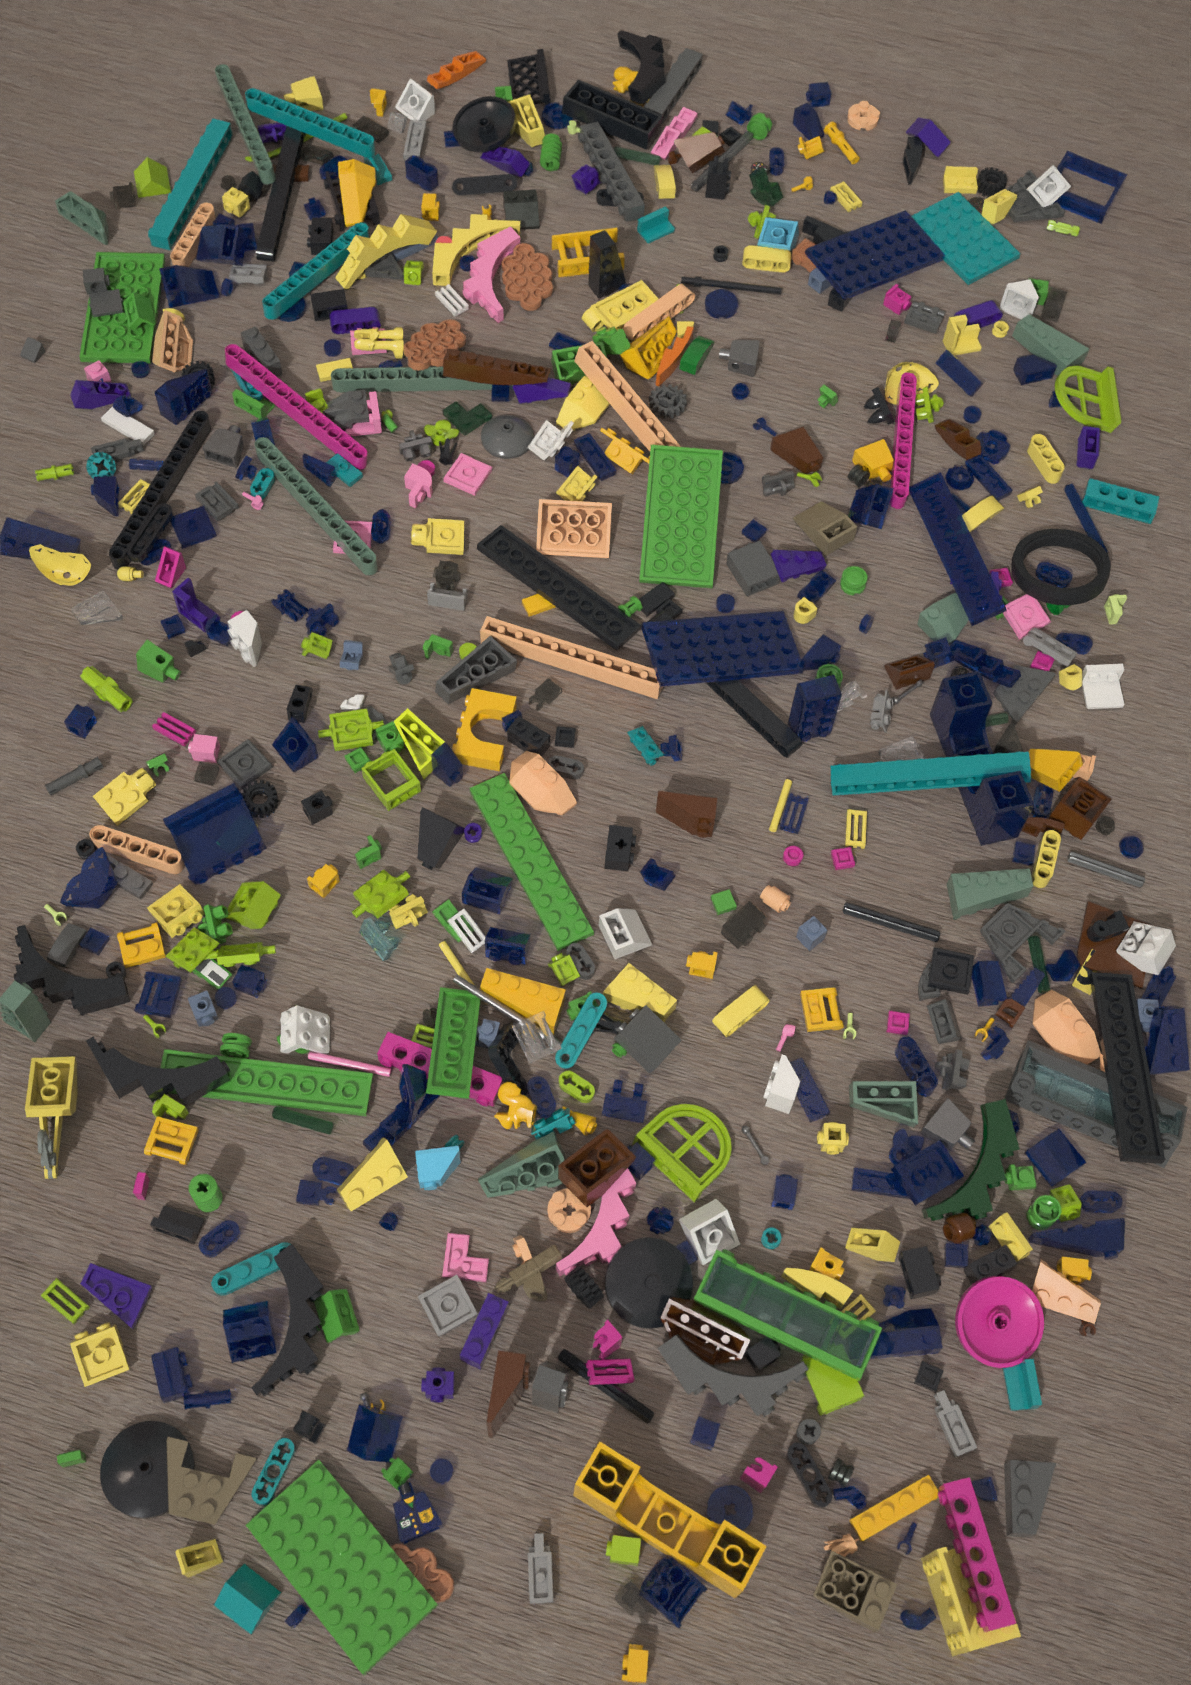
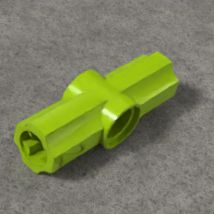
(106, 689)

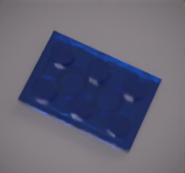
(927, 1172)

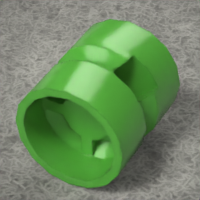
(1043, 1212)

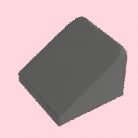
(32, 350)

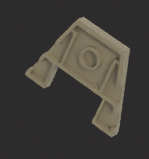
(198, 1493)

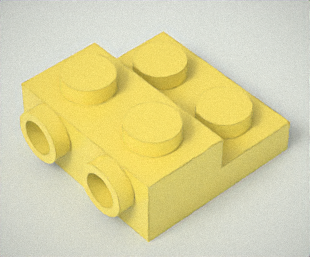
(176, 911)
(99, 1354)

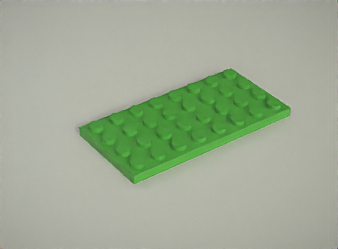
(109, 336)
(681, 516)
(341, 1567)

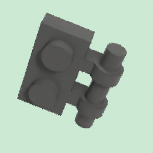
(924, 317)

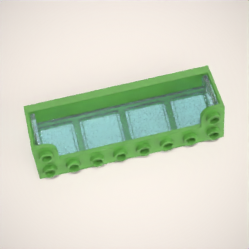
(788, 1315)

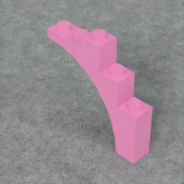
(490, 257)
(601, 1239)

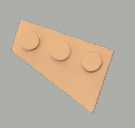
(1063, 1296)

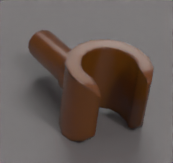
(673, 157)
(1085, 1324)

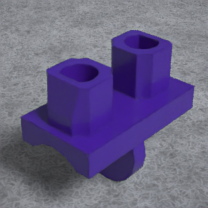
(271, 132)

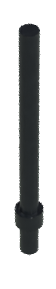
(698, 282)

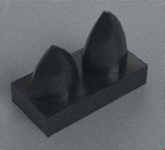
(883, 413)

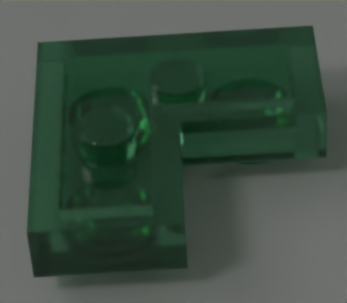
(464, 420)

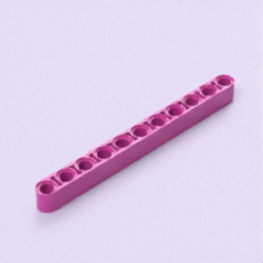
(295, 406)

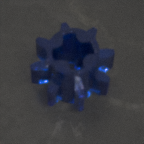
(660, 1220)

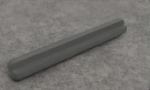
(1106, 869)

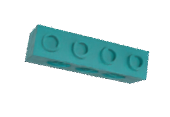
(1120, 501)

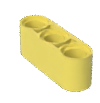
(766, 259)
(1045, 458)
(1048, 851)
(740, 1011)

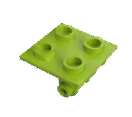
(192, 950)

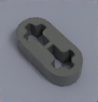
(566, 765)
(584, 958)

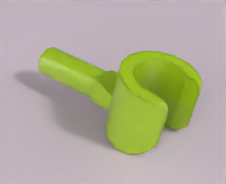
(814, 477)
(155, 1026)

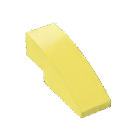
(664, 181)
(818, 1285)

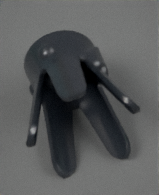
(446, 456)
(609, 1025)

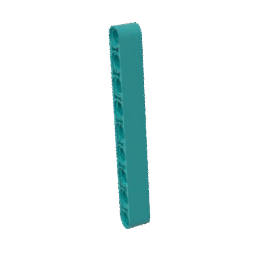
(310, 123)
(311, 273)

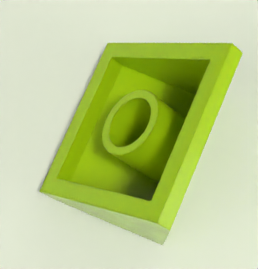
(151, 179)

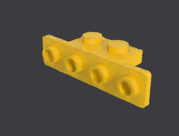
(622, 453)

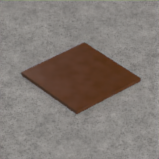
(1105, 956)

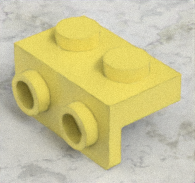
(576, 485)
(1010, 1235)

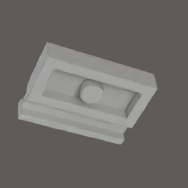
(248, 273)

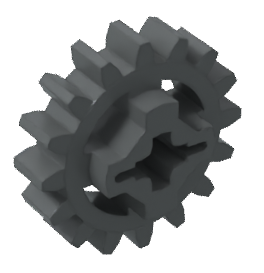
(667, 401)

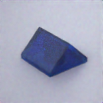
(295, 746)
(374, 1434)

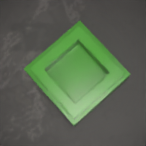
(357, 759)
(723, 902)
(71, 1458)

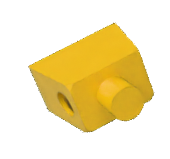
(875, 459)

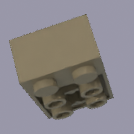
(826, 527)
(854, 1591)

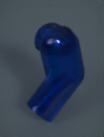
(852, 1494)

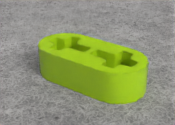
(580, 1083)

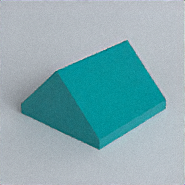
(246, 1598)

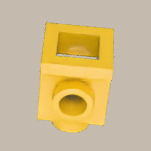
(430, 207)
(324, 880)
(702, 964)
(819, 1265)
(1074, 1269)
(635, 1664)

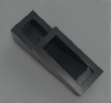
(912, 158)

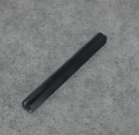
(891, 922)
(611, 1390)

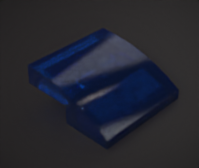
(1055, 1157)

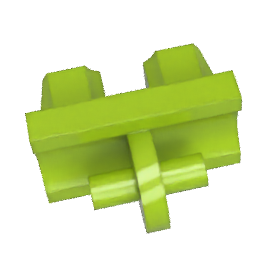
(758, 219)
(930, 403)

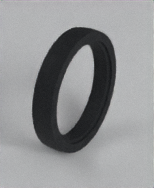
(1058, 595)

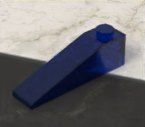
(1097, 1240)
(909, 1335)

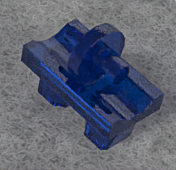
(319, 618)

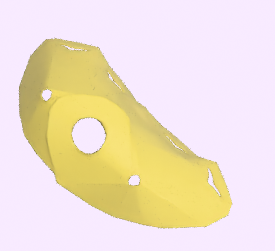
(922, 375)
(60, 563)

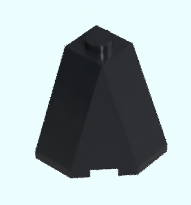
(436, 838)

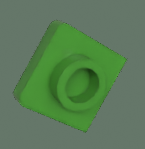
(504, 92)
(439, 645)
(369, 855)
(1020, 1177)

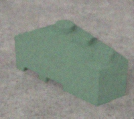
(886, 1099)

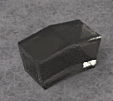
(893, 331)

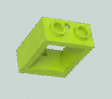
(399, 794)

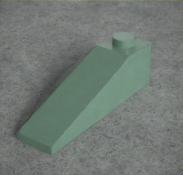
(943, 619)
(527, 1169)

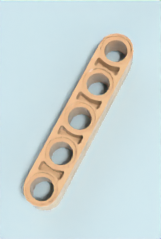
(188, 244)
(667, 305)
(142, 856)

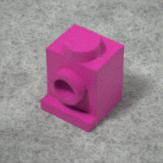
(897, 300)

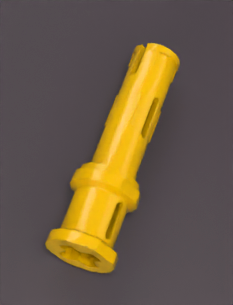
(838, 139)

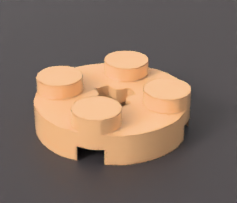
(863, 109)
(560, 1219)

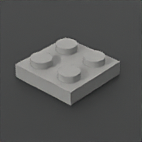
(448, 1305)

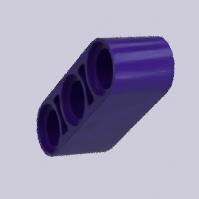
(982, 314)
(350, 319)

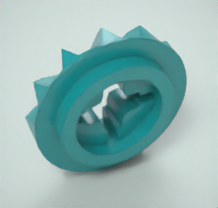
(96, 458)

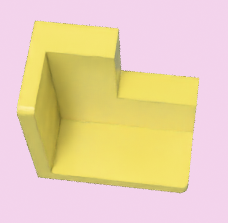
(961, 338)

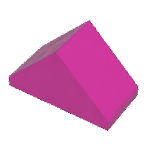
(170, 567)

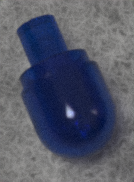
(390, 364)

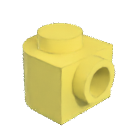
(804, 611)
(1071, 677)

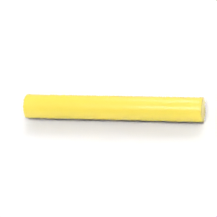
(780, 805)
(454, 961)

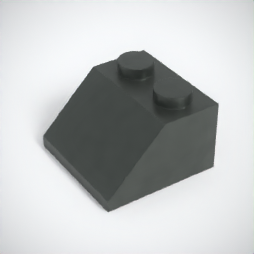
(522, 207)

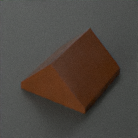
(909, 671)

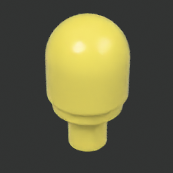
(129, 573)

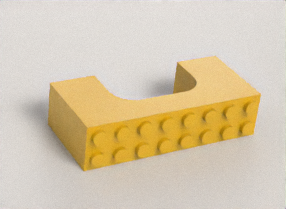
(709, 1549)

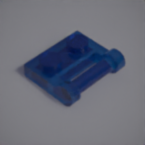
(164, 996)

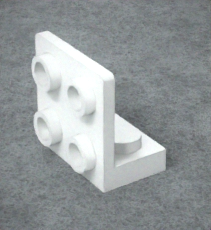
(1102, 686)

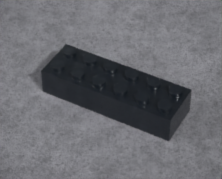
(613, 114)

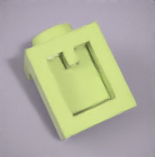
(1113, 607)

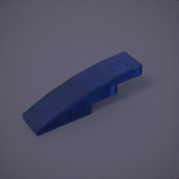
(989, 667)
(395, 1124)

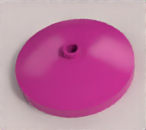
(1018, 1324)

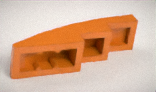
(458, 69)
(672, 358)

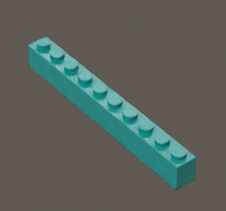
(190, 184)
(925, 773)

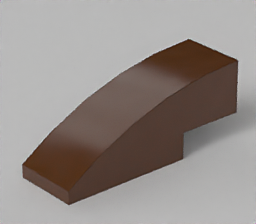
(959, 439)

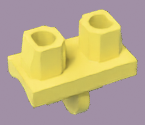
(408, 912)

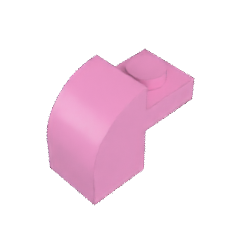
(420, 484)

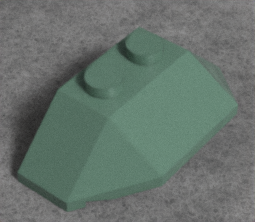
(84, 215)

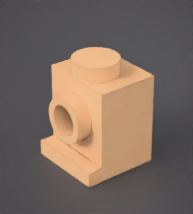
(1087, 767)

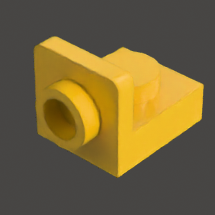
(379, 99)

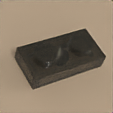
(370, 127)

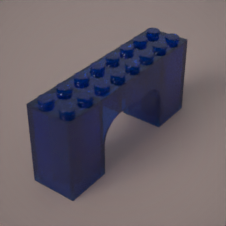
(959, 717)

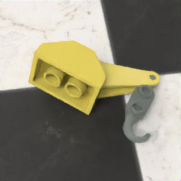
(51, 1093)

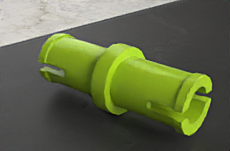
(54, 472)

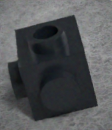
(251, 186)

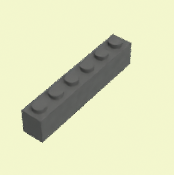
(676, 83)

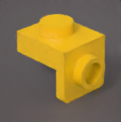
(810, 148)

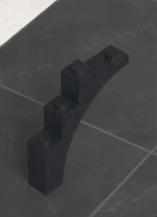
(651, 72)
(85, 993)
(295, 1352)

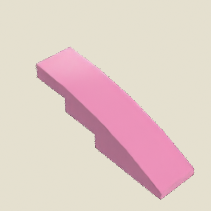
(677, 129)

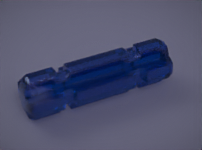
(144, 464)

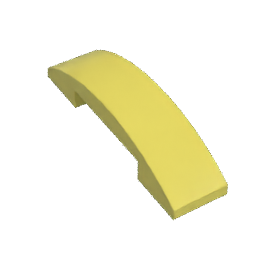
(981, 512)

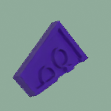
(795, 563)
(117, 1292)

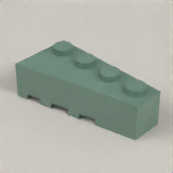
(1049, 343)
(986, 889)
(23, 1011)

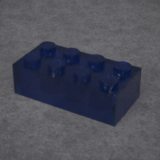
(814, 708)

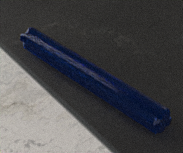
(1083, 514)

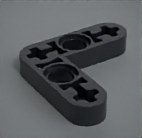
(500, 1052)

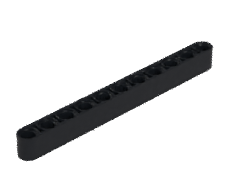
(280, 195)
(162, 484)
(752, 710)

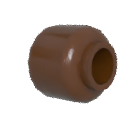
(959, 1228)

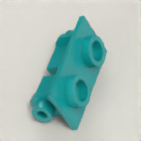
(645, 744)
(559, 1119)

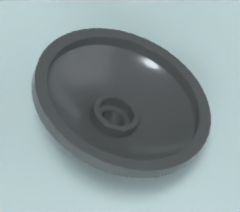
(506, 436)

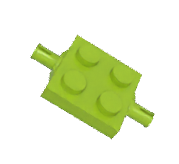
(350, 729)
(380, 894)
(240, 953)

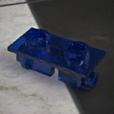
(1160, 985)

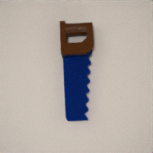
(1021, 997)

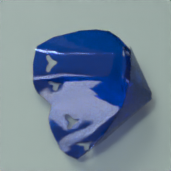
(94, 883)

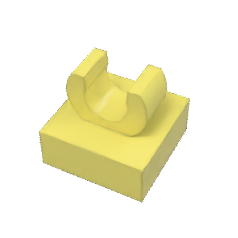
(1029, 495)

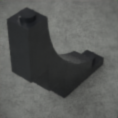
(821, 233)
(129, 1075)

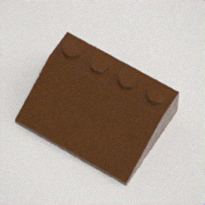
(509, 1382)

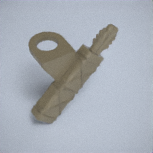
(530, 1274)

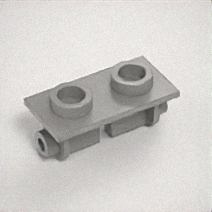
(883, 705)

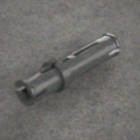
(74, 776)

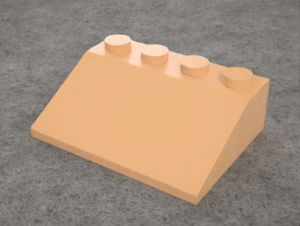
(574, 528)

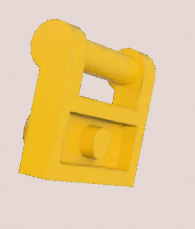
(142, 951)
(815, 1011)
(171, 1133)

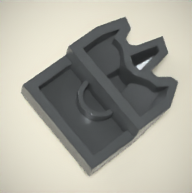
(348, 409)

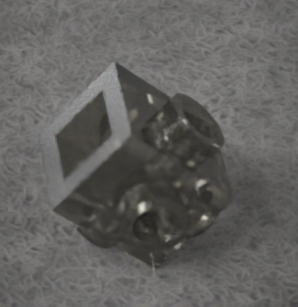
(447, 575)

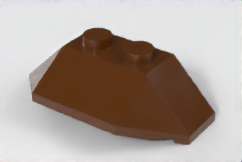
(705, 1331)

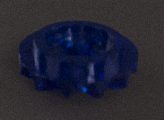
(953, 480)

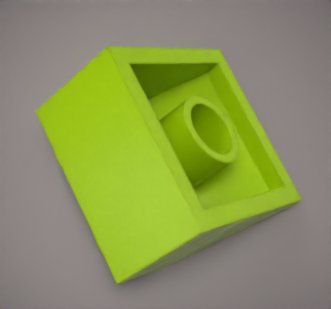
(253, 904)

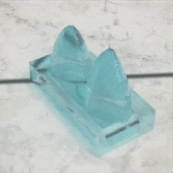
(375, 936)

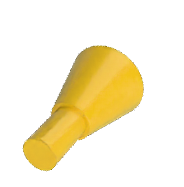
(585, 1123)

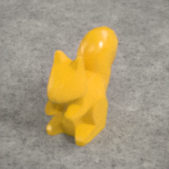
(625, 77)
(519, 1105)

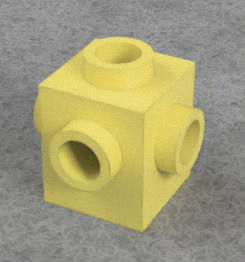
(236, 202)
(832, 1131)

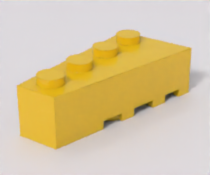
(525, 995)

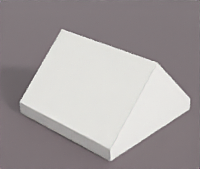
(416, 102)
(1049, 187)
(1019, 299)

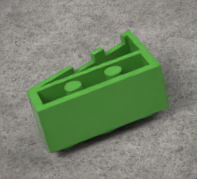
(565, 366)

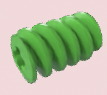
(551, 152)
(205, 1192)

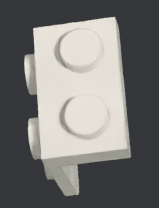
(549, 439)
(304, 1030)

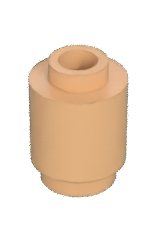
(775, 898)

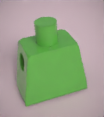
(156, 662)

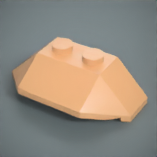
(172, 343)
(540, 784)
(1064, 1028)

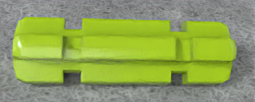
(1063, 228)

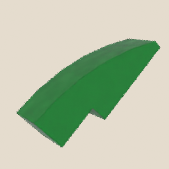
(696, 355)

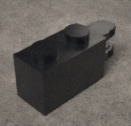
(717, 179)

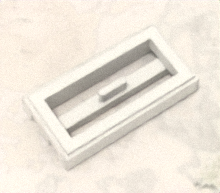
(454, 299)
(461, 935)

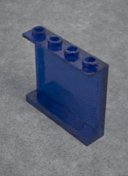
(215, 834)

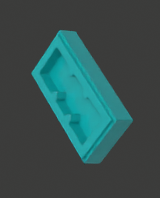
(345, 470)

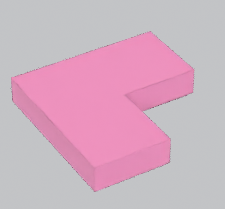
(459, 1264)

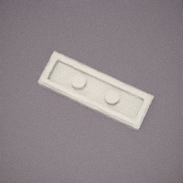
(127, 426)

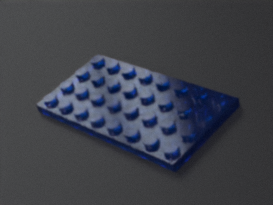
(874, 254)
(721, 648)

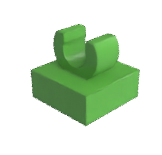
(827, 396)
(157, 762)
(397, 1473)

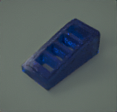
(320, 469)

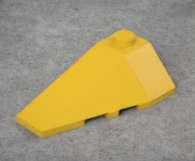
(356, 187)
(648, 349)

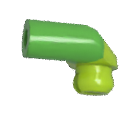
(388, 422)

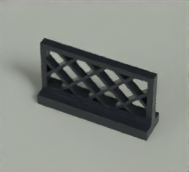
(539, 78)

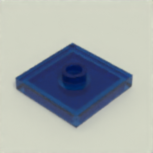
(193, 527)

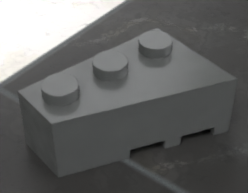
(1025, 1495)

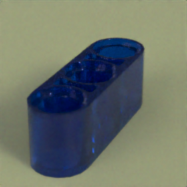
(915, 1056)

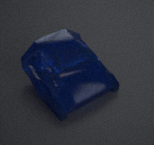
(671, 1589)

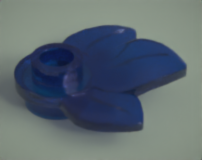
(905, 1146)

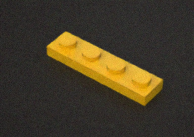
(894, 1508)

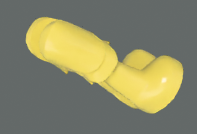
(369, 341)

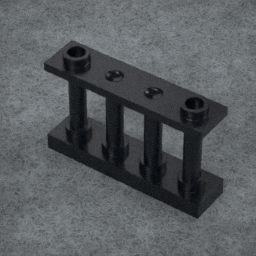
(372, 211)

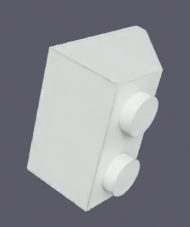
(709, 1230)

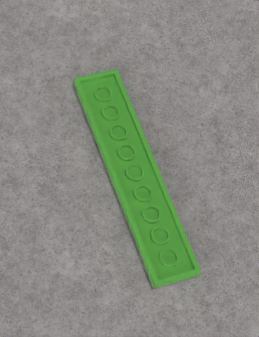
(531, 862)
(284, 1083)

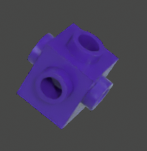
(586, 179)
(442, 1392)

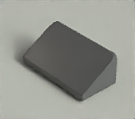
(944, 1021)

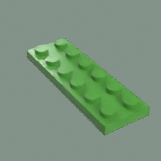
(453, 1043)

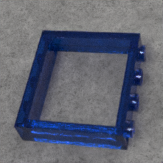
(1095, 171)

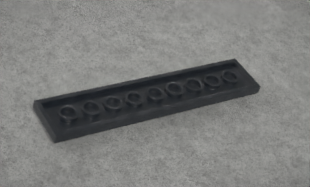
(559, 587)
(1126, 1069)

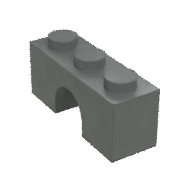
(258, 347)

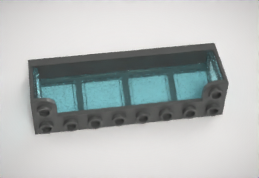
(1080, 1097)

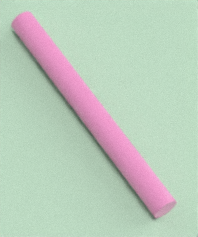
(349, 1063)

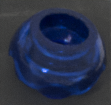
(1128, 851)

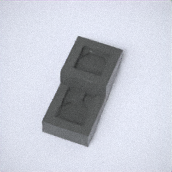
(65, 945)

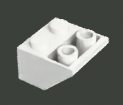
(245, 637)
(623, 932)
(1147, 947)
(782, 1086)

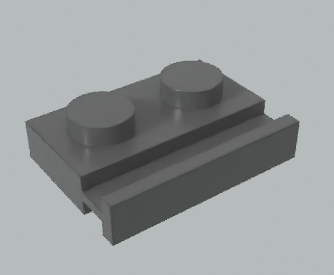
(216, 501)

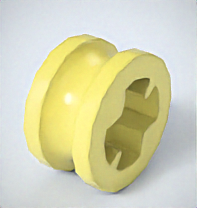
(996, 329)

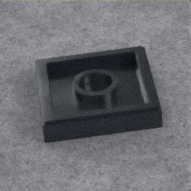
(950, 971)

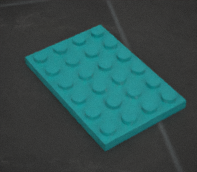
(966, 238)

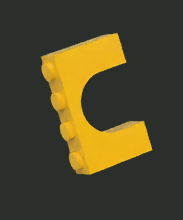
(482, 706)

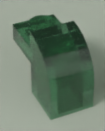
(764, 191)

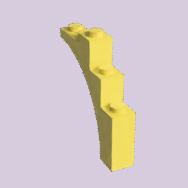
(384, 239)
(463, 242)

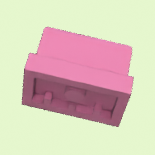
(374, 423)

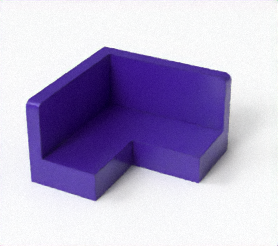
(929, 135)
(190, 606)

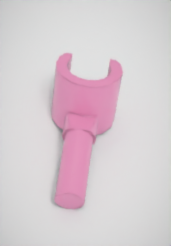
(256, 501)
(788, 1030)

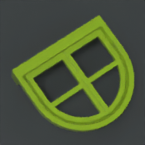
(1106, 398)
(669, 1162)

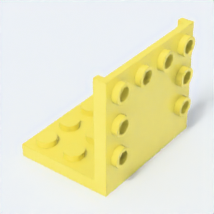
(954, 1605)

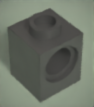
(95, 280)

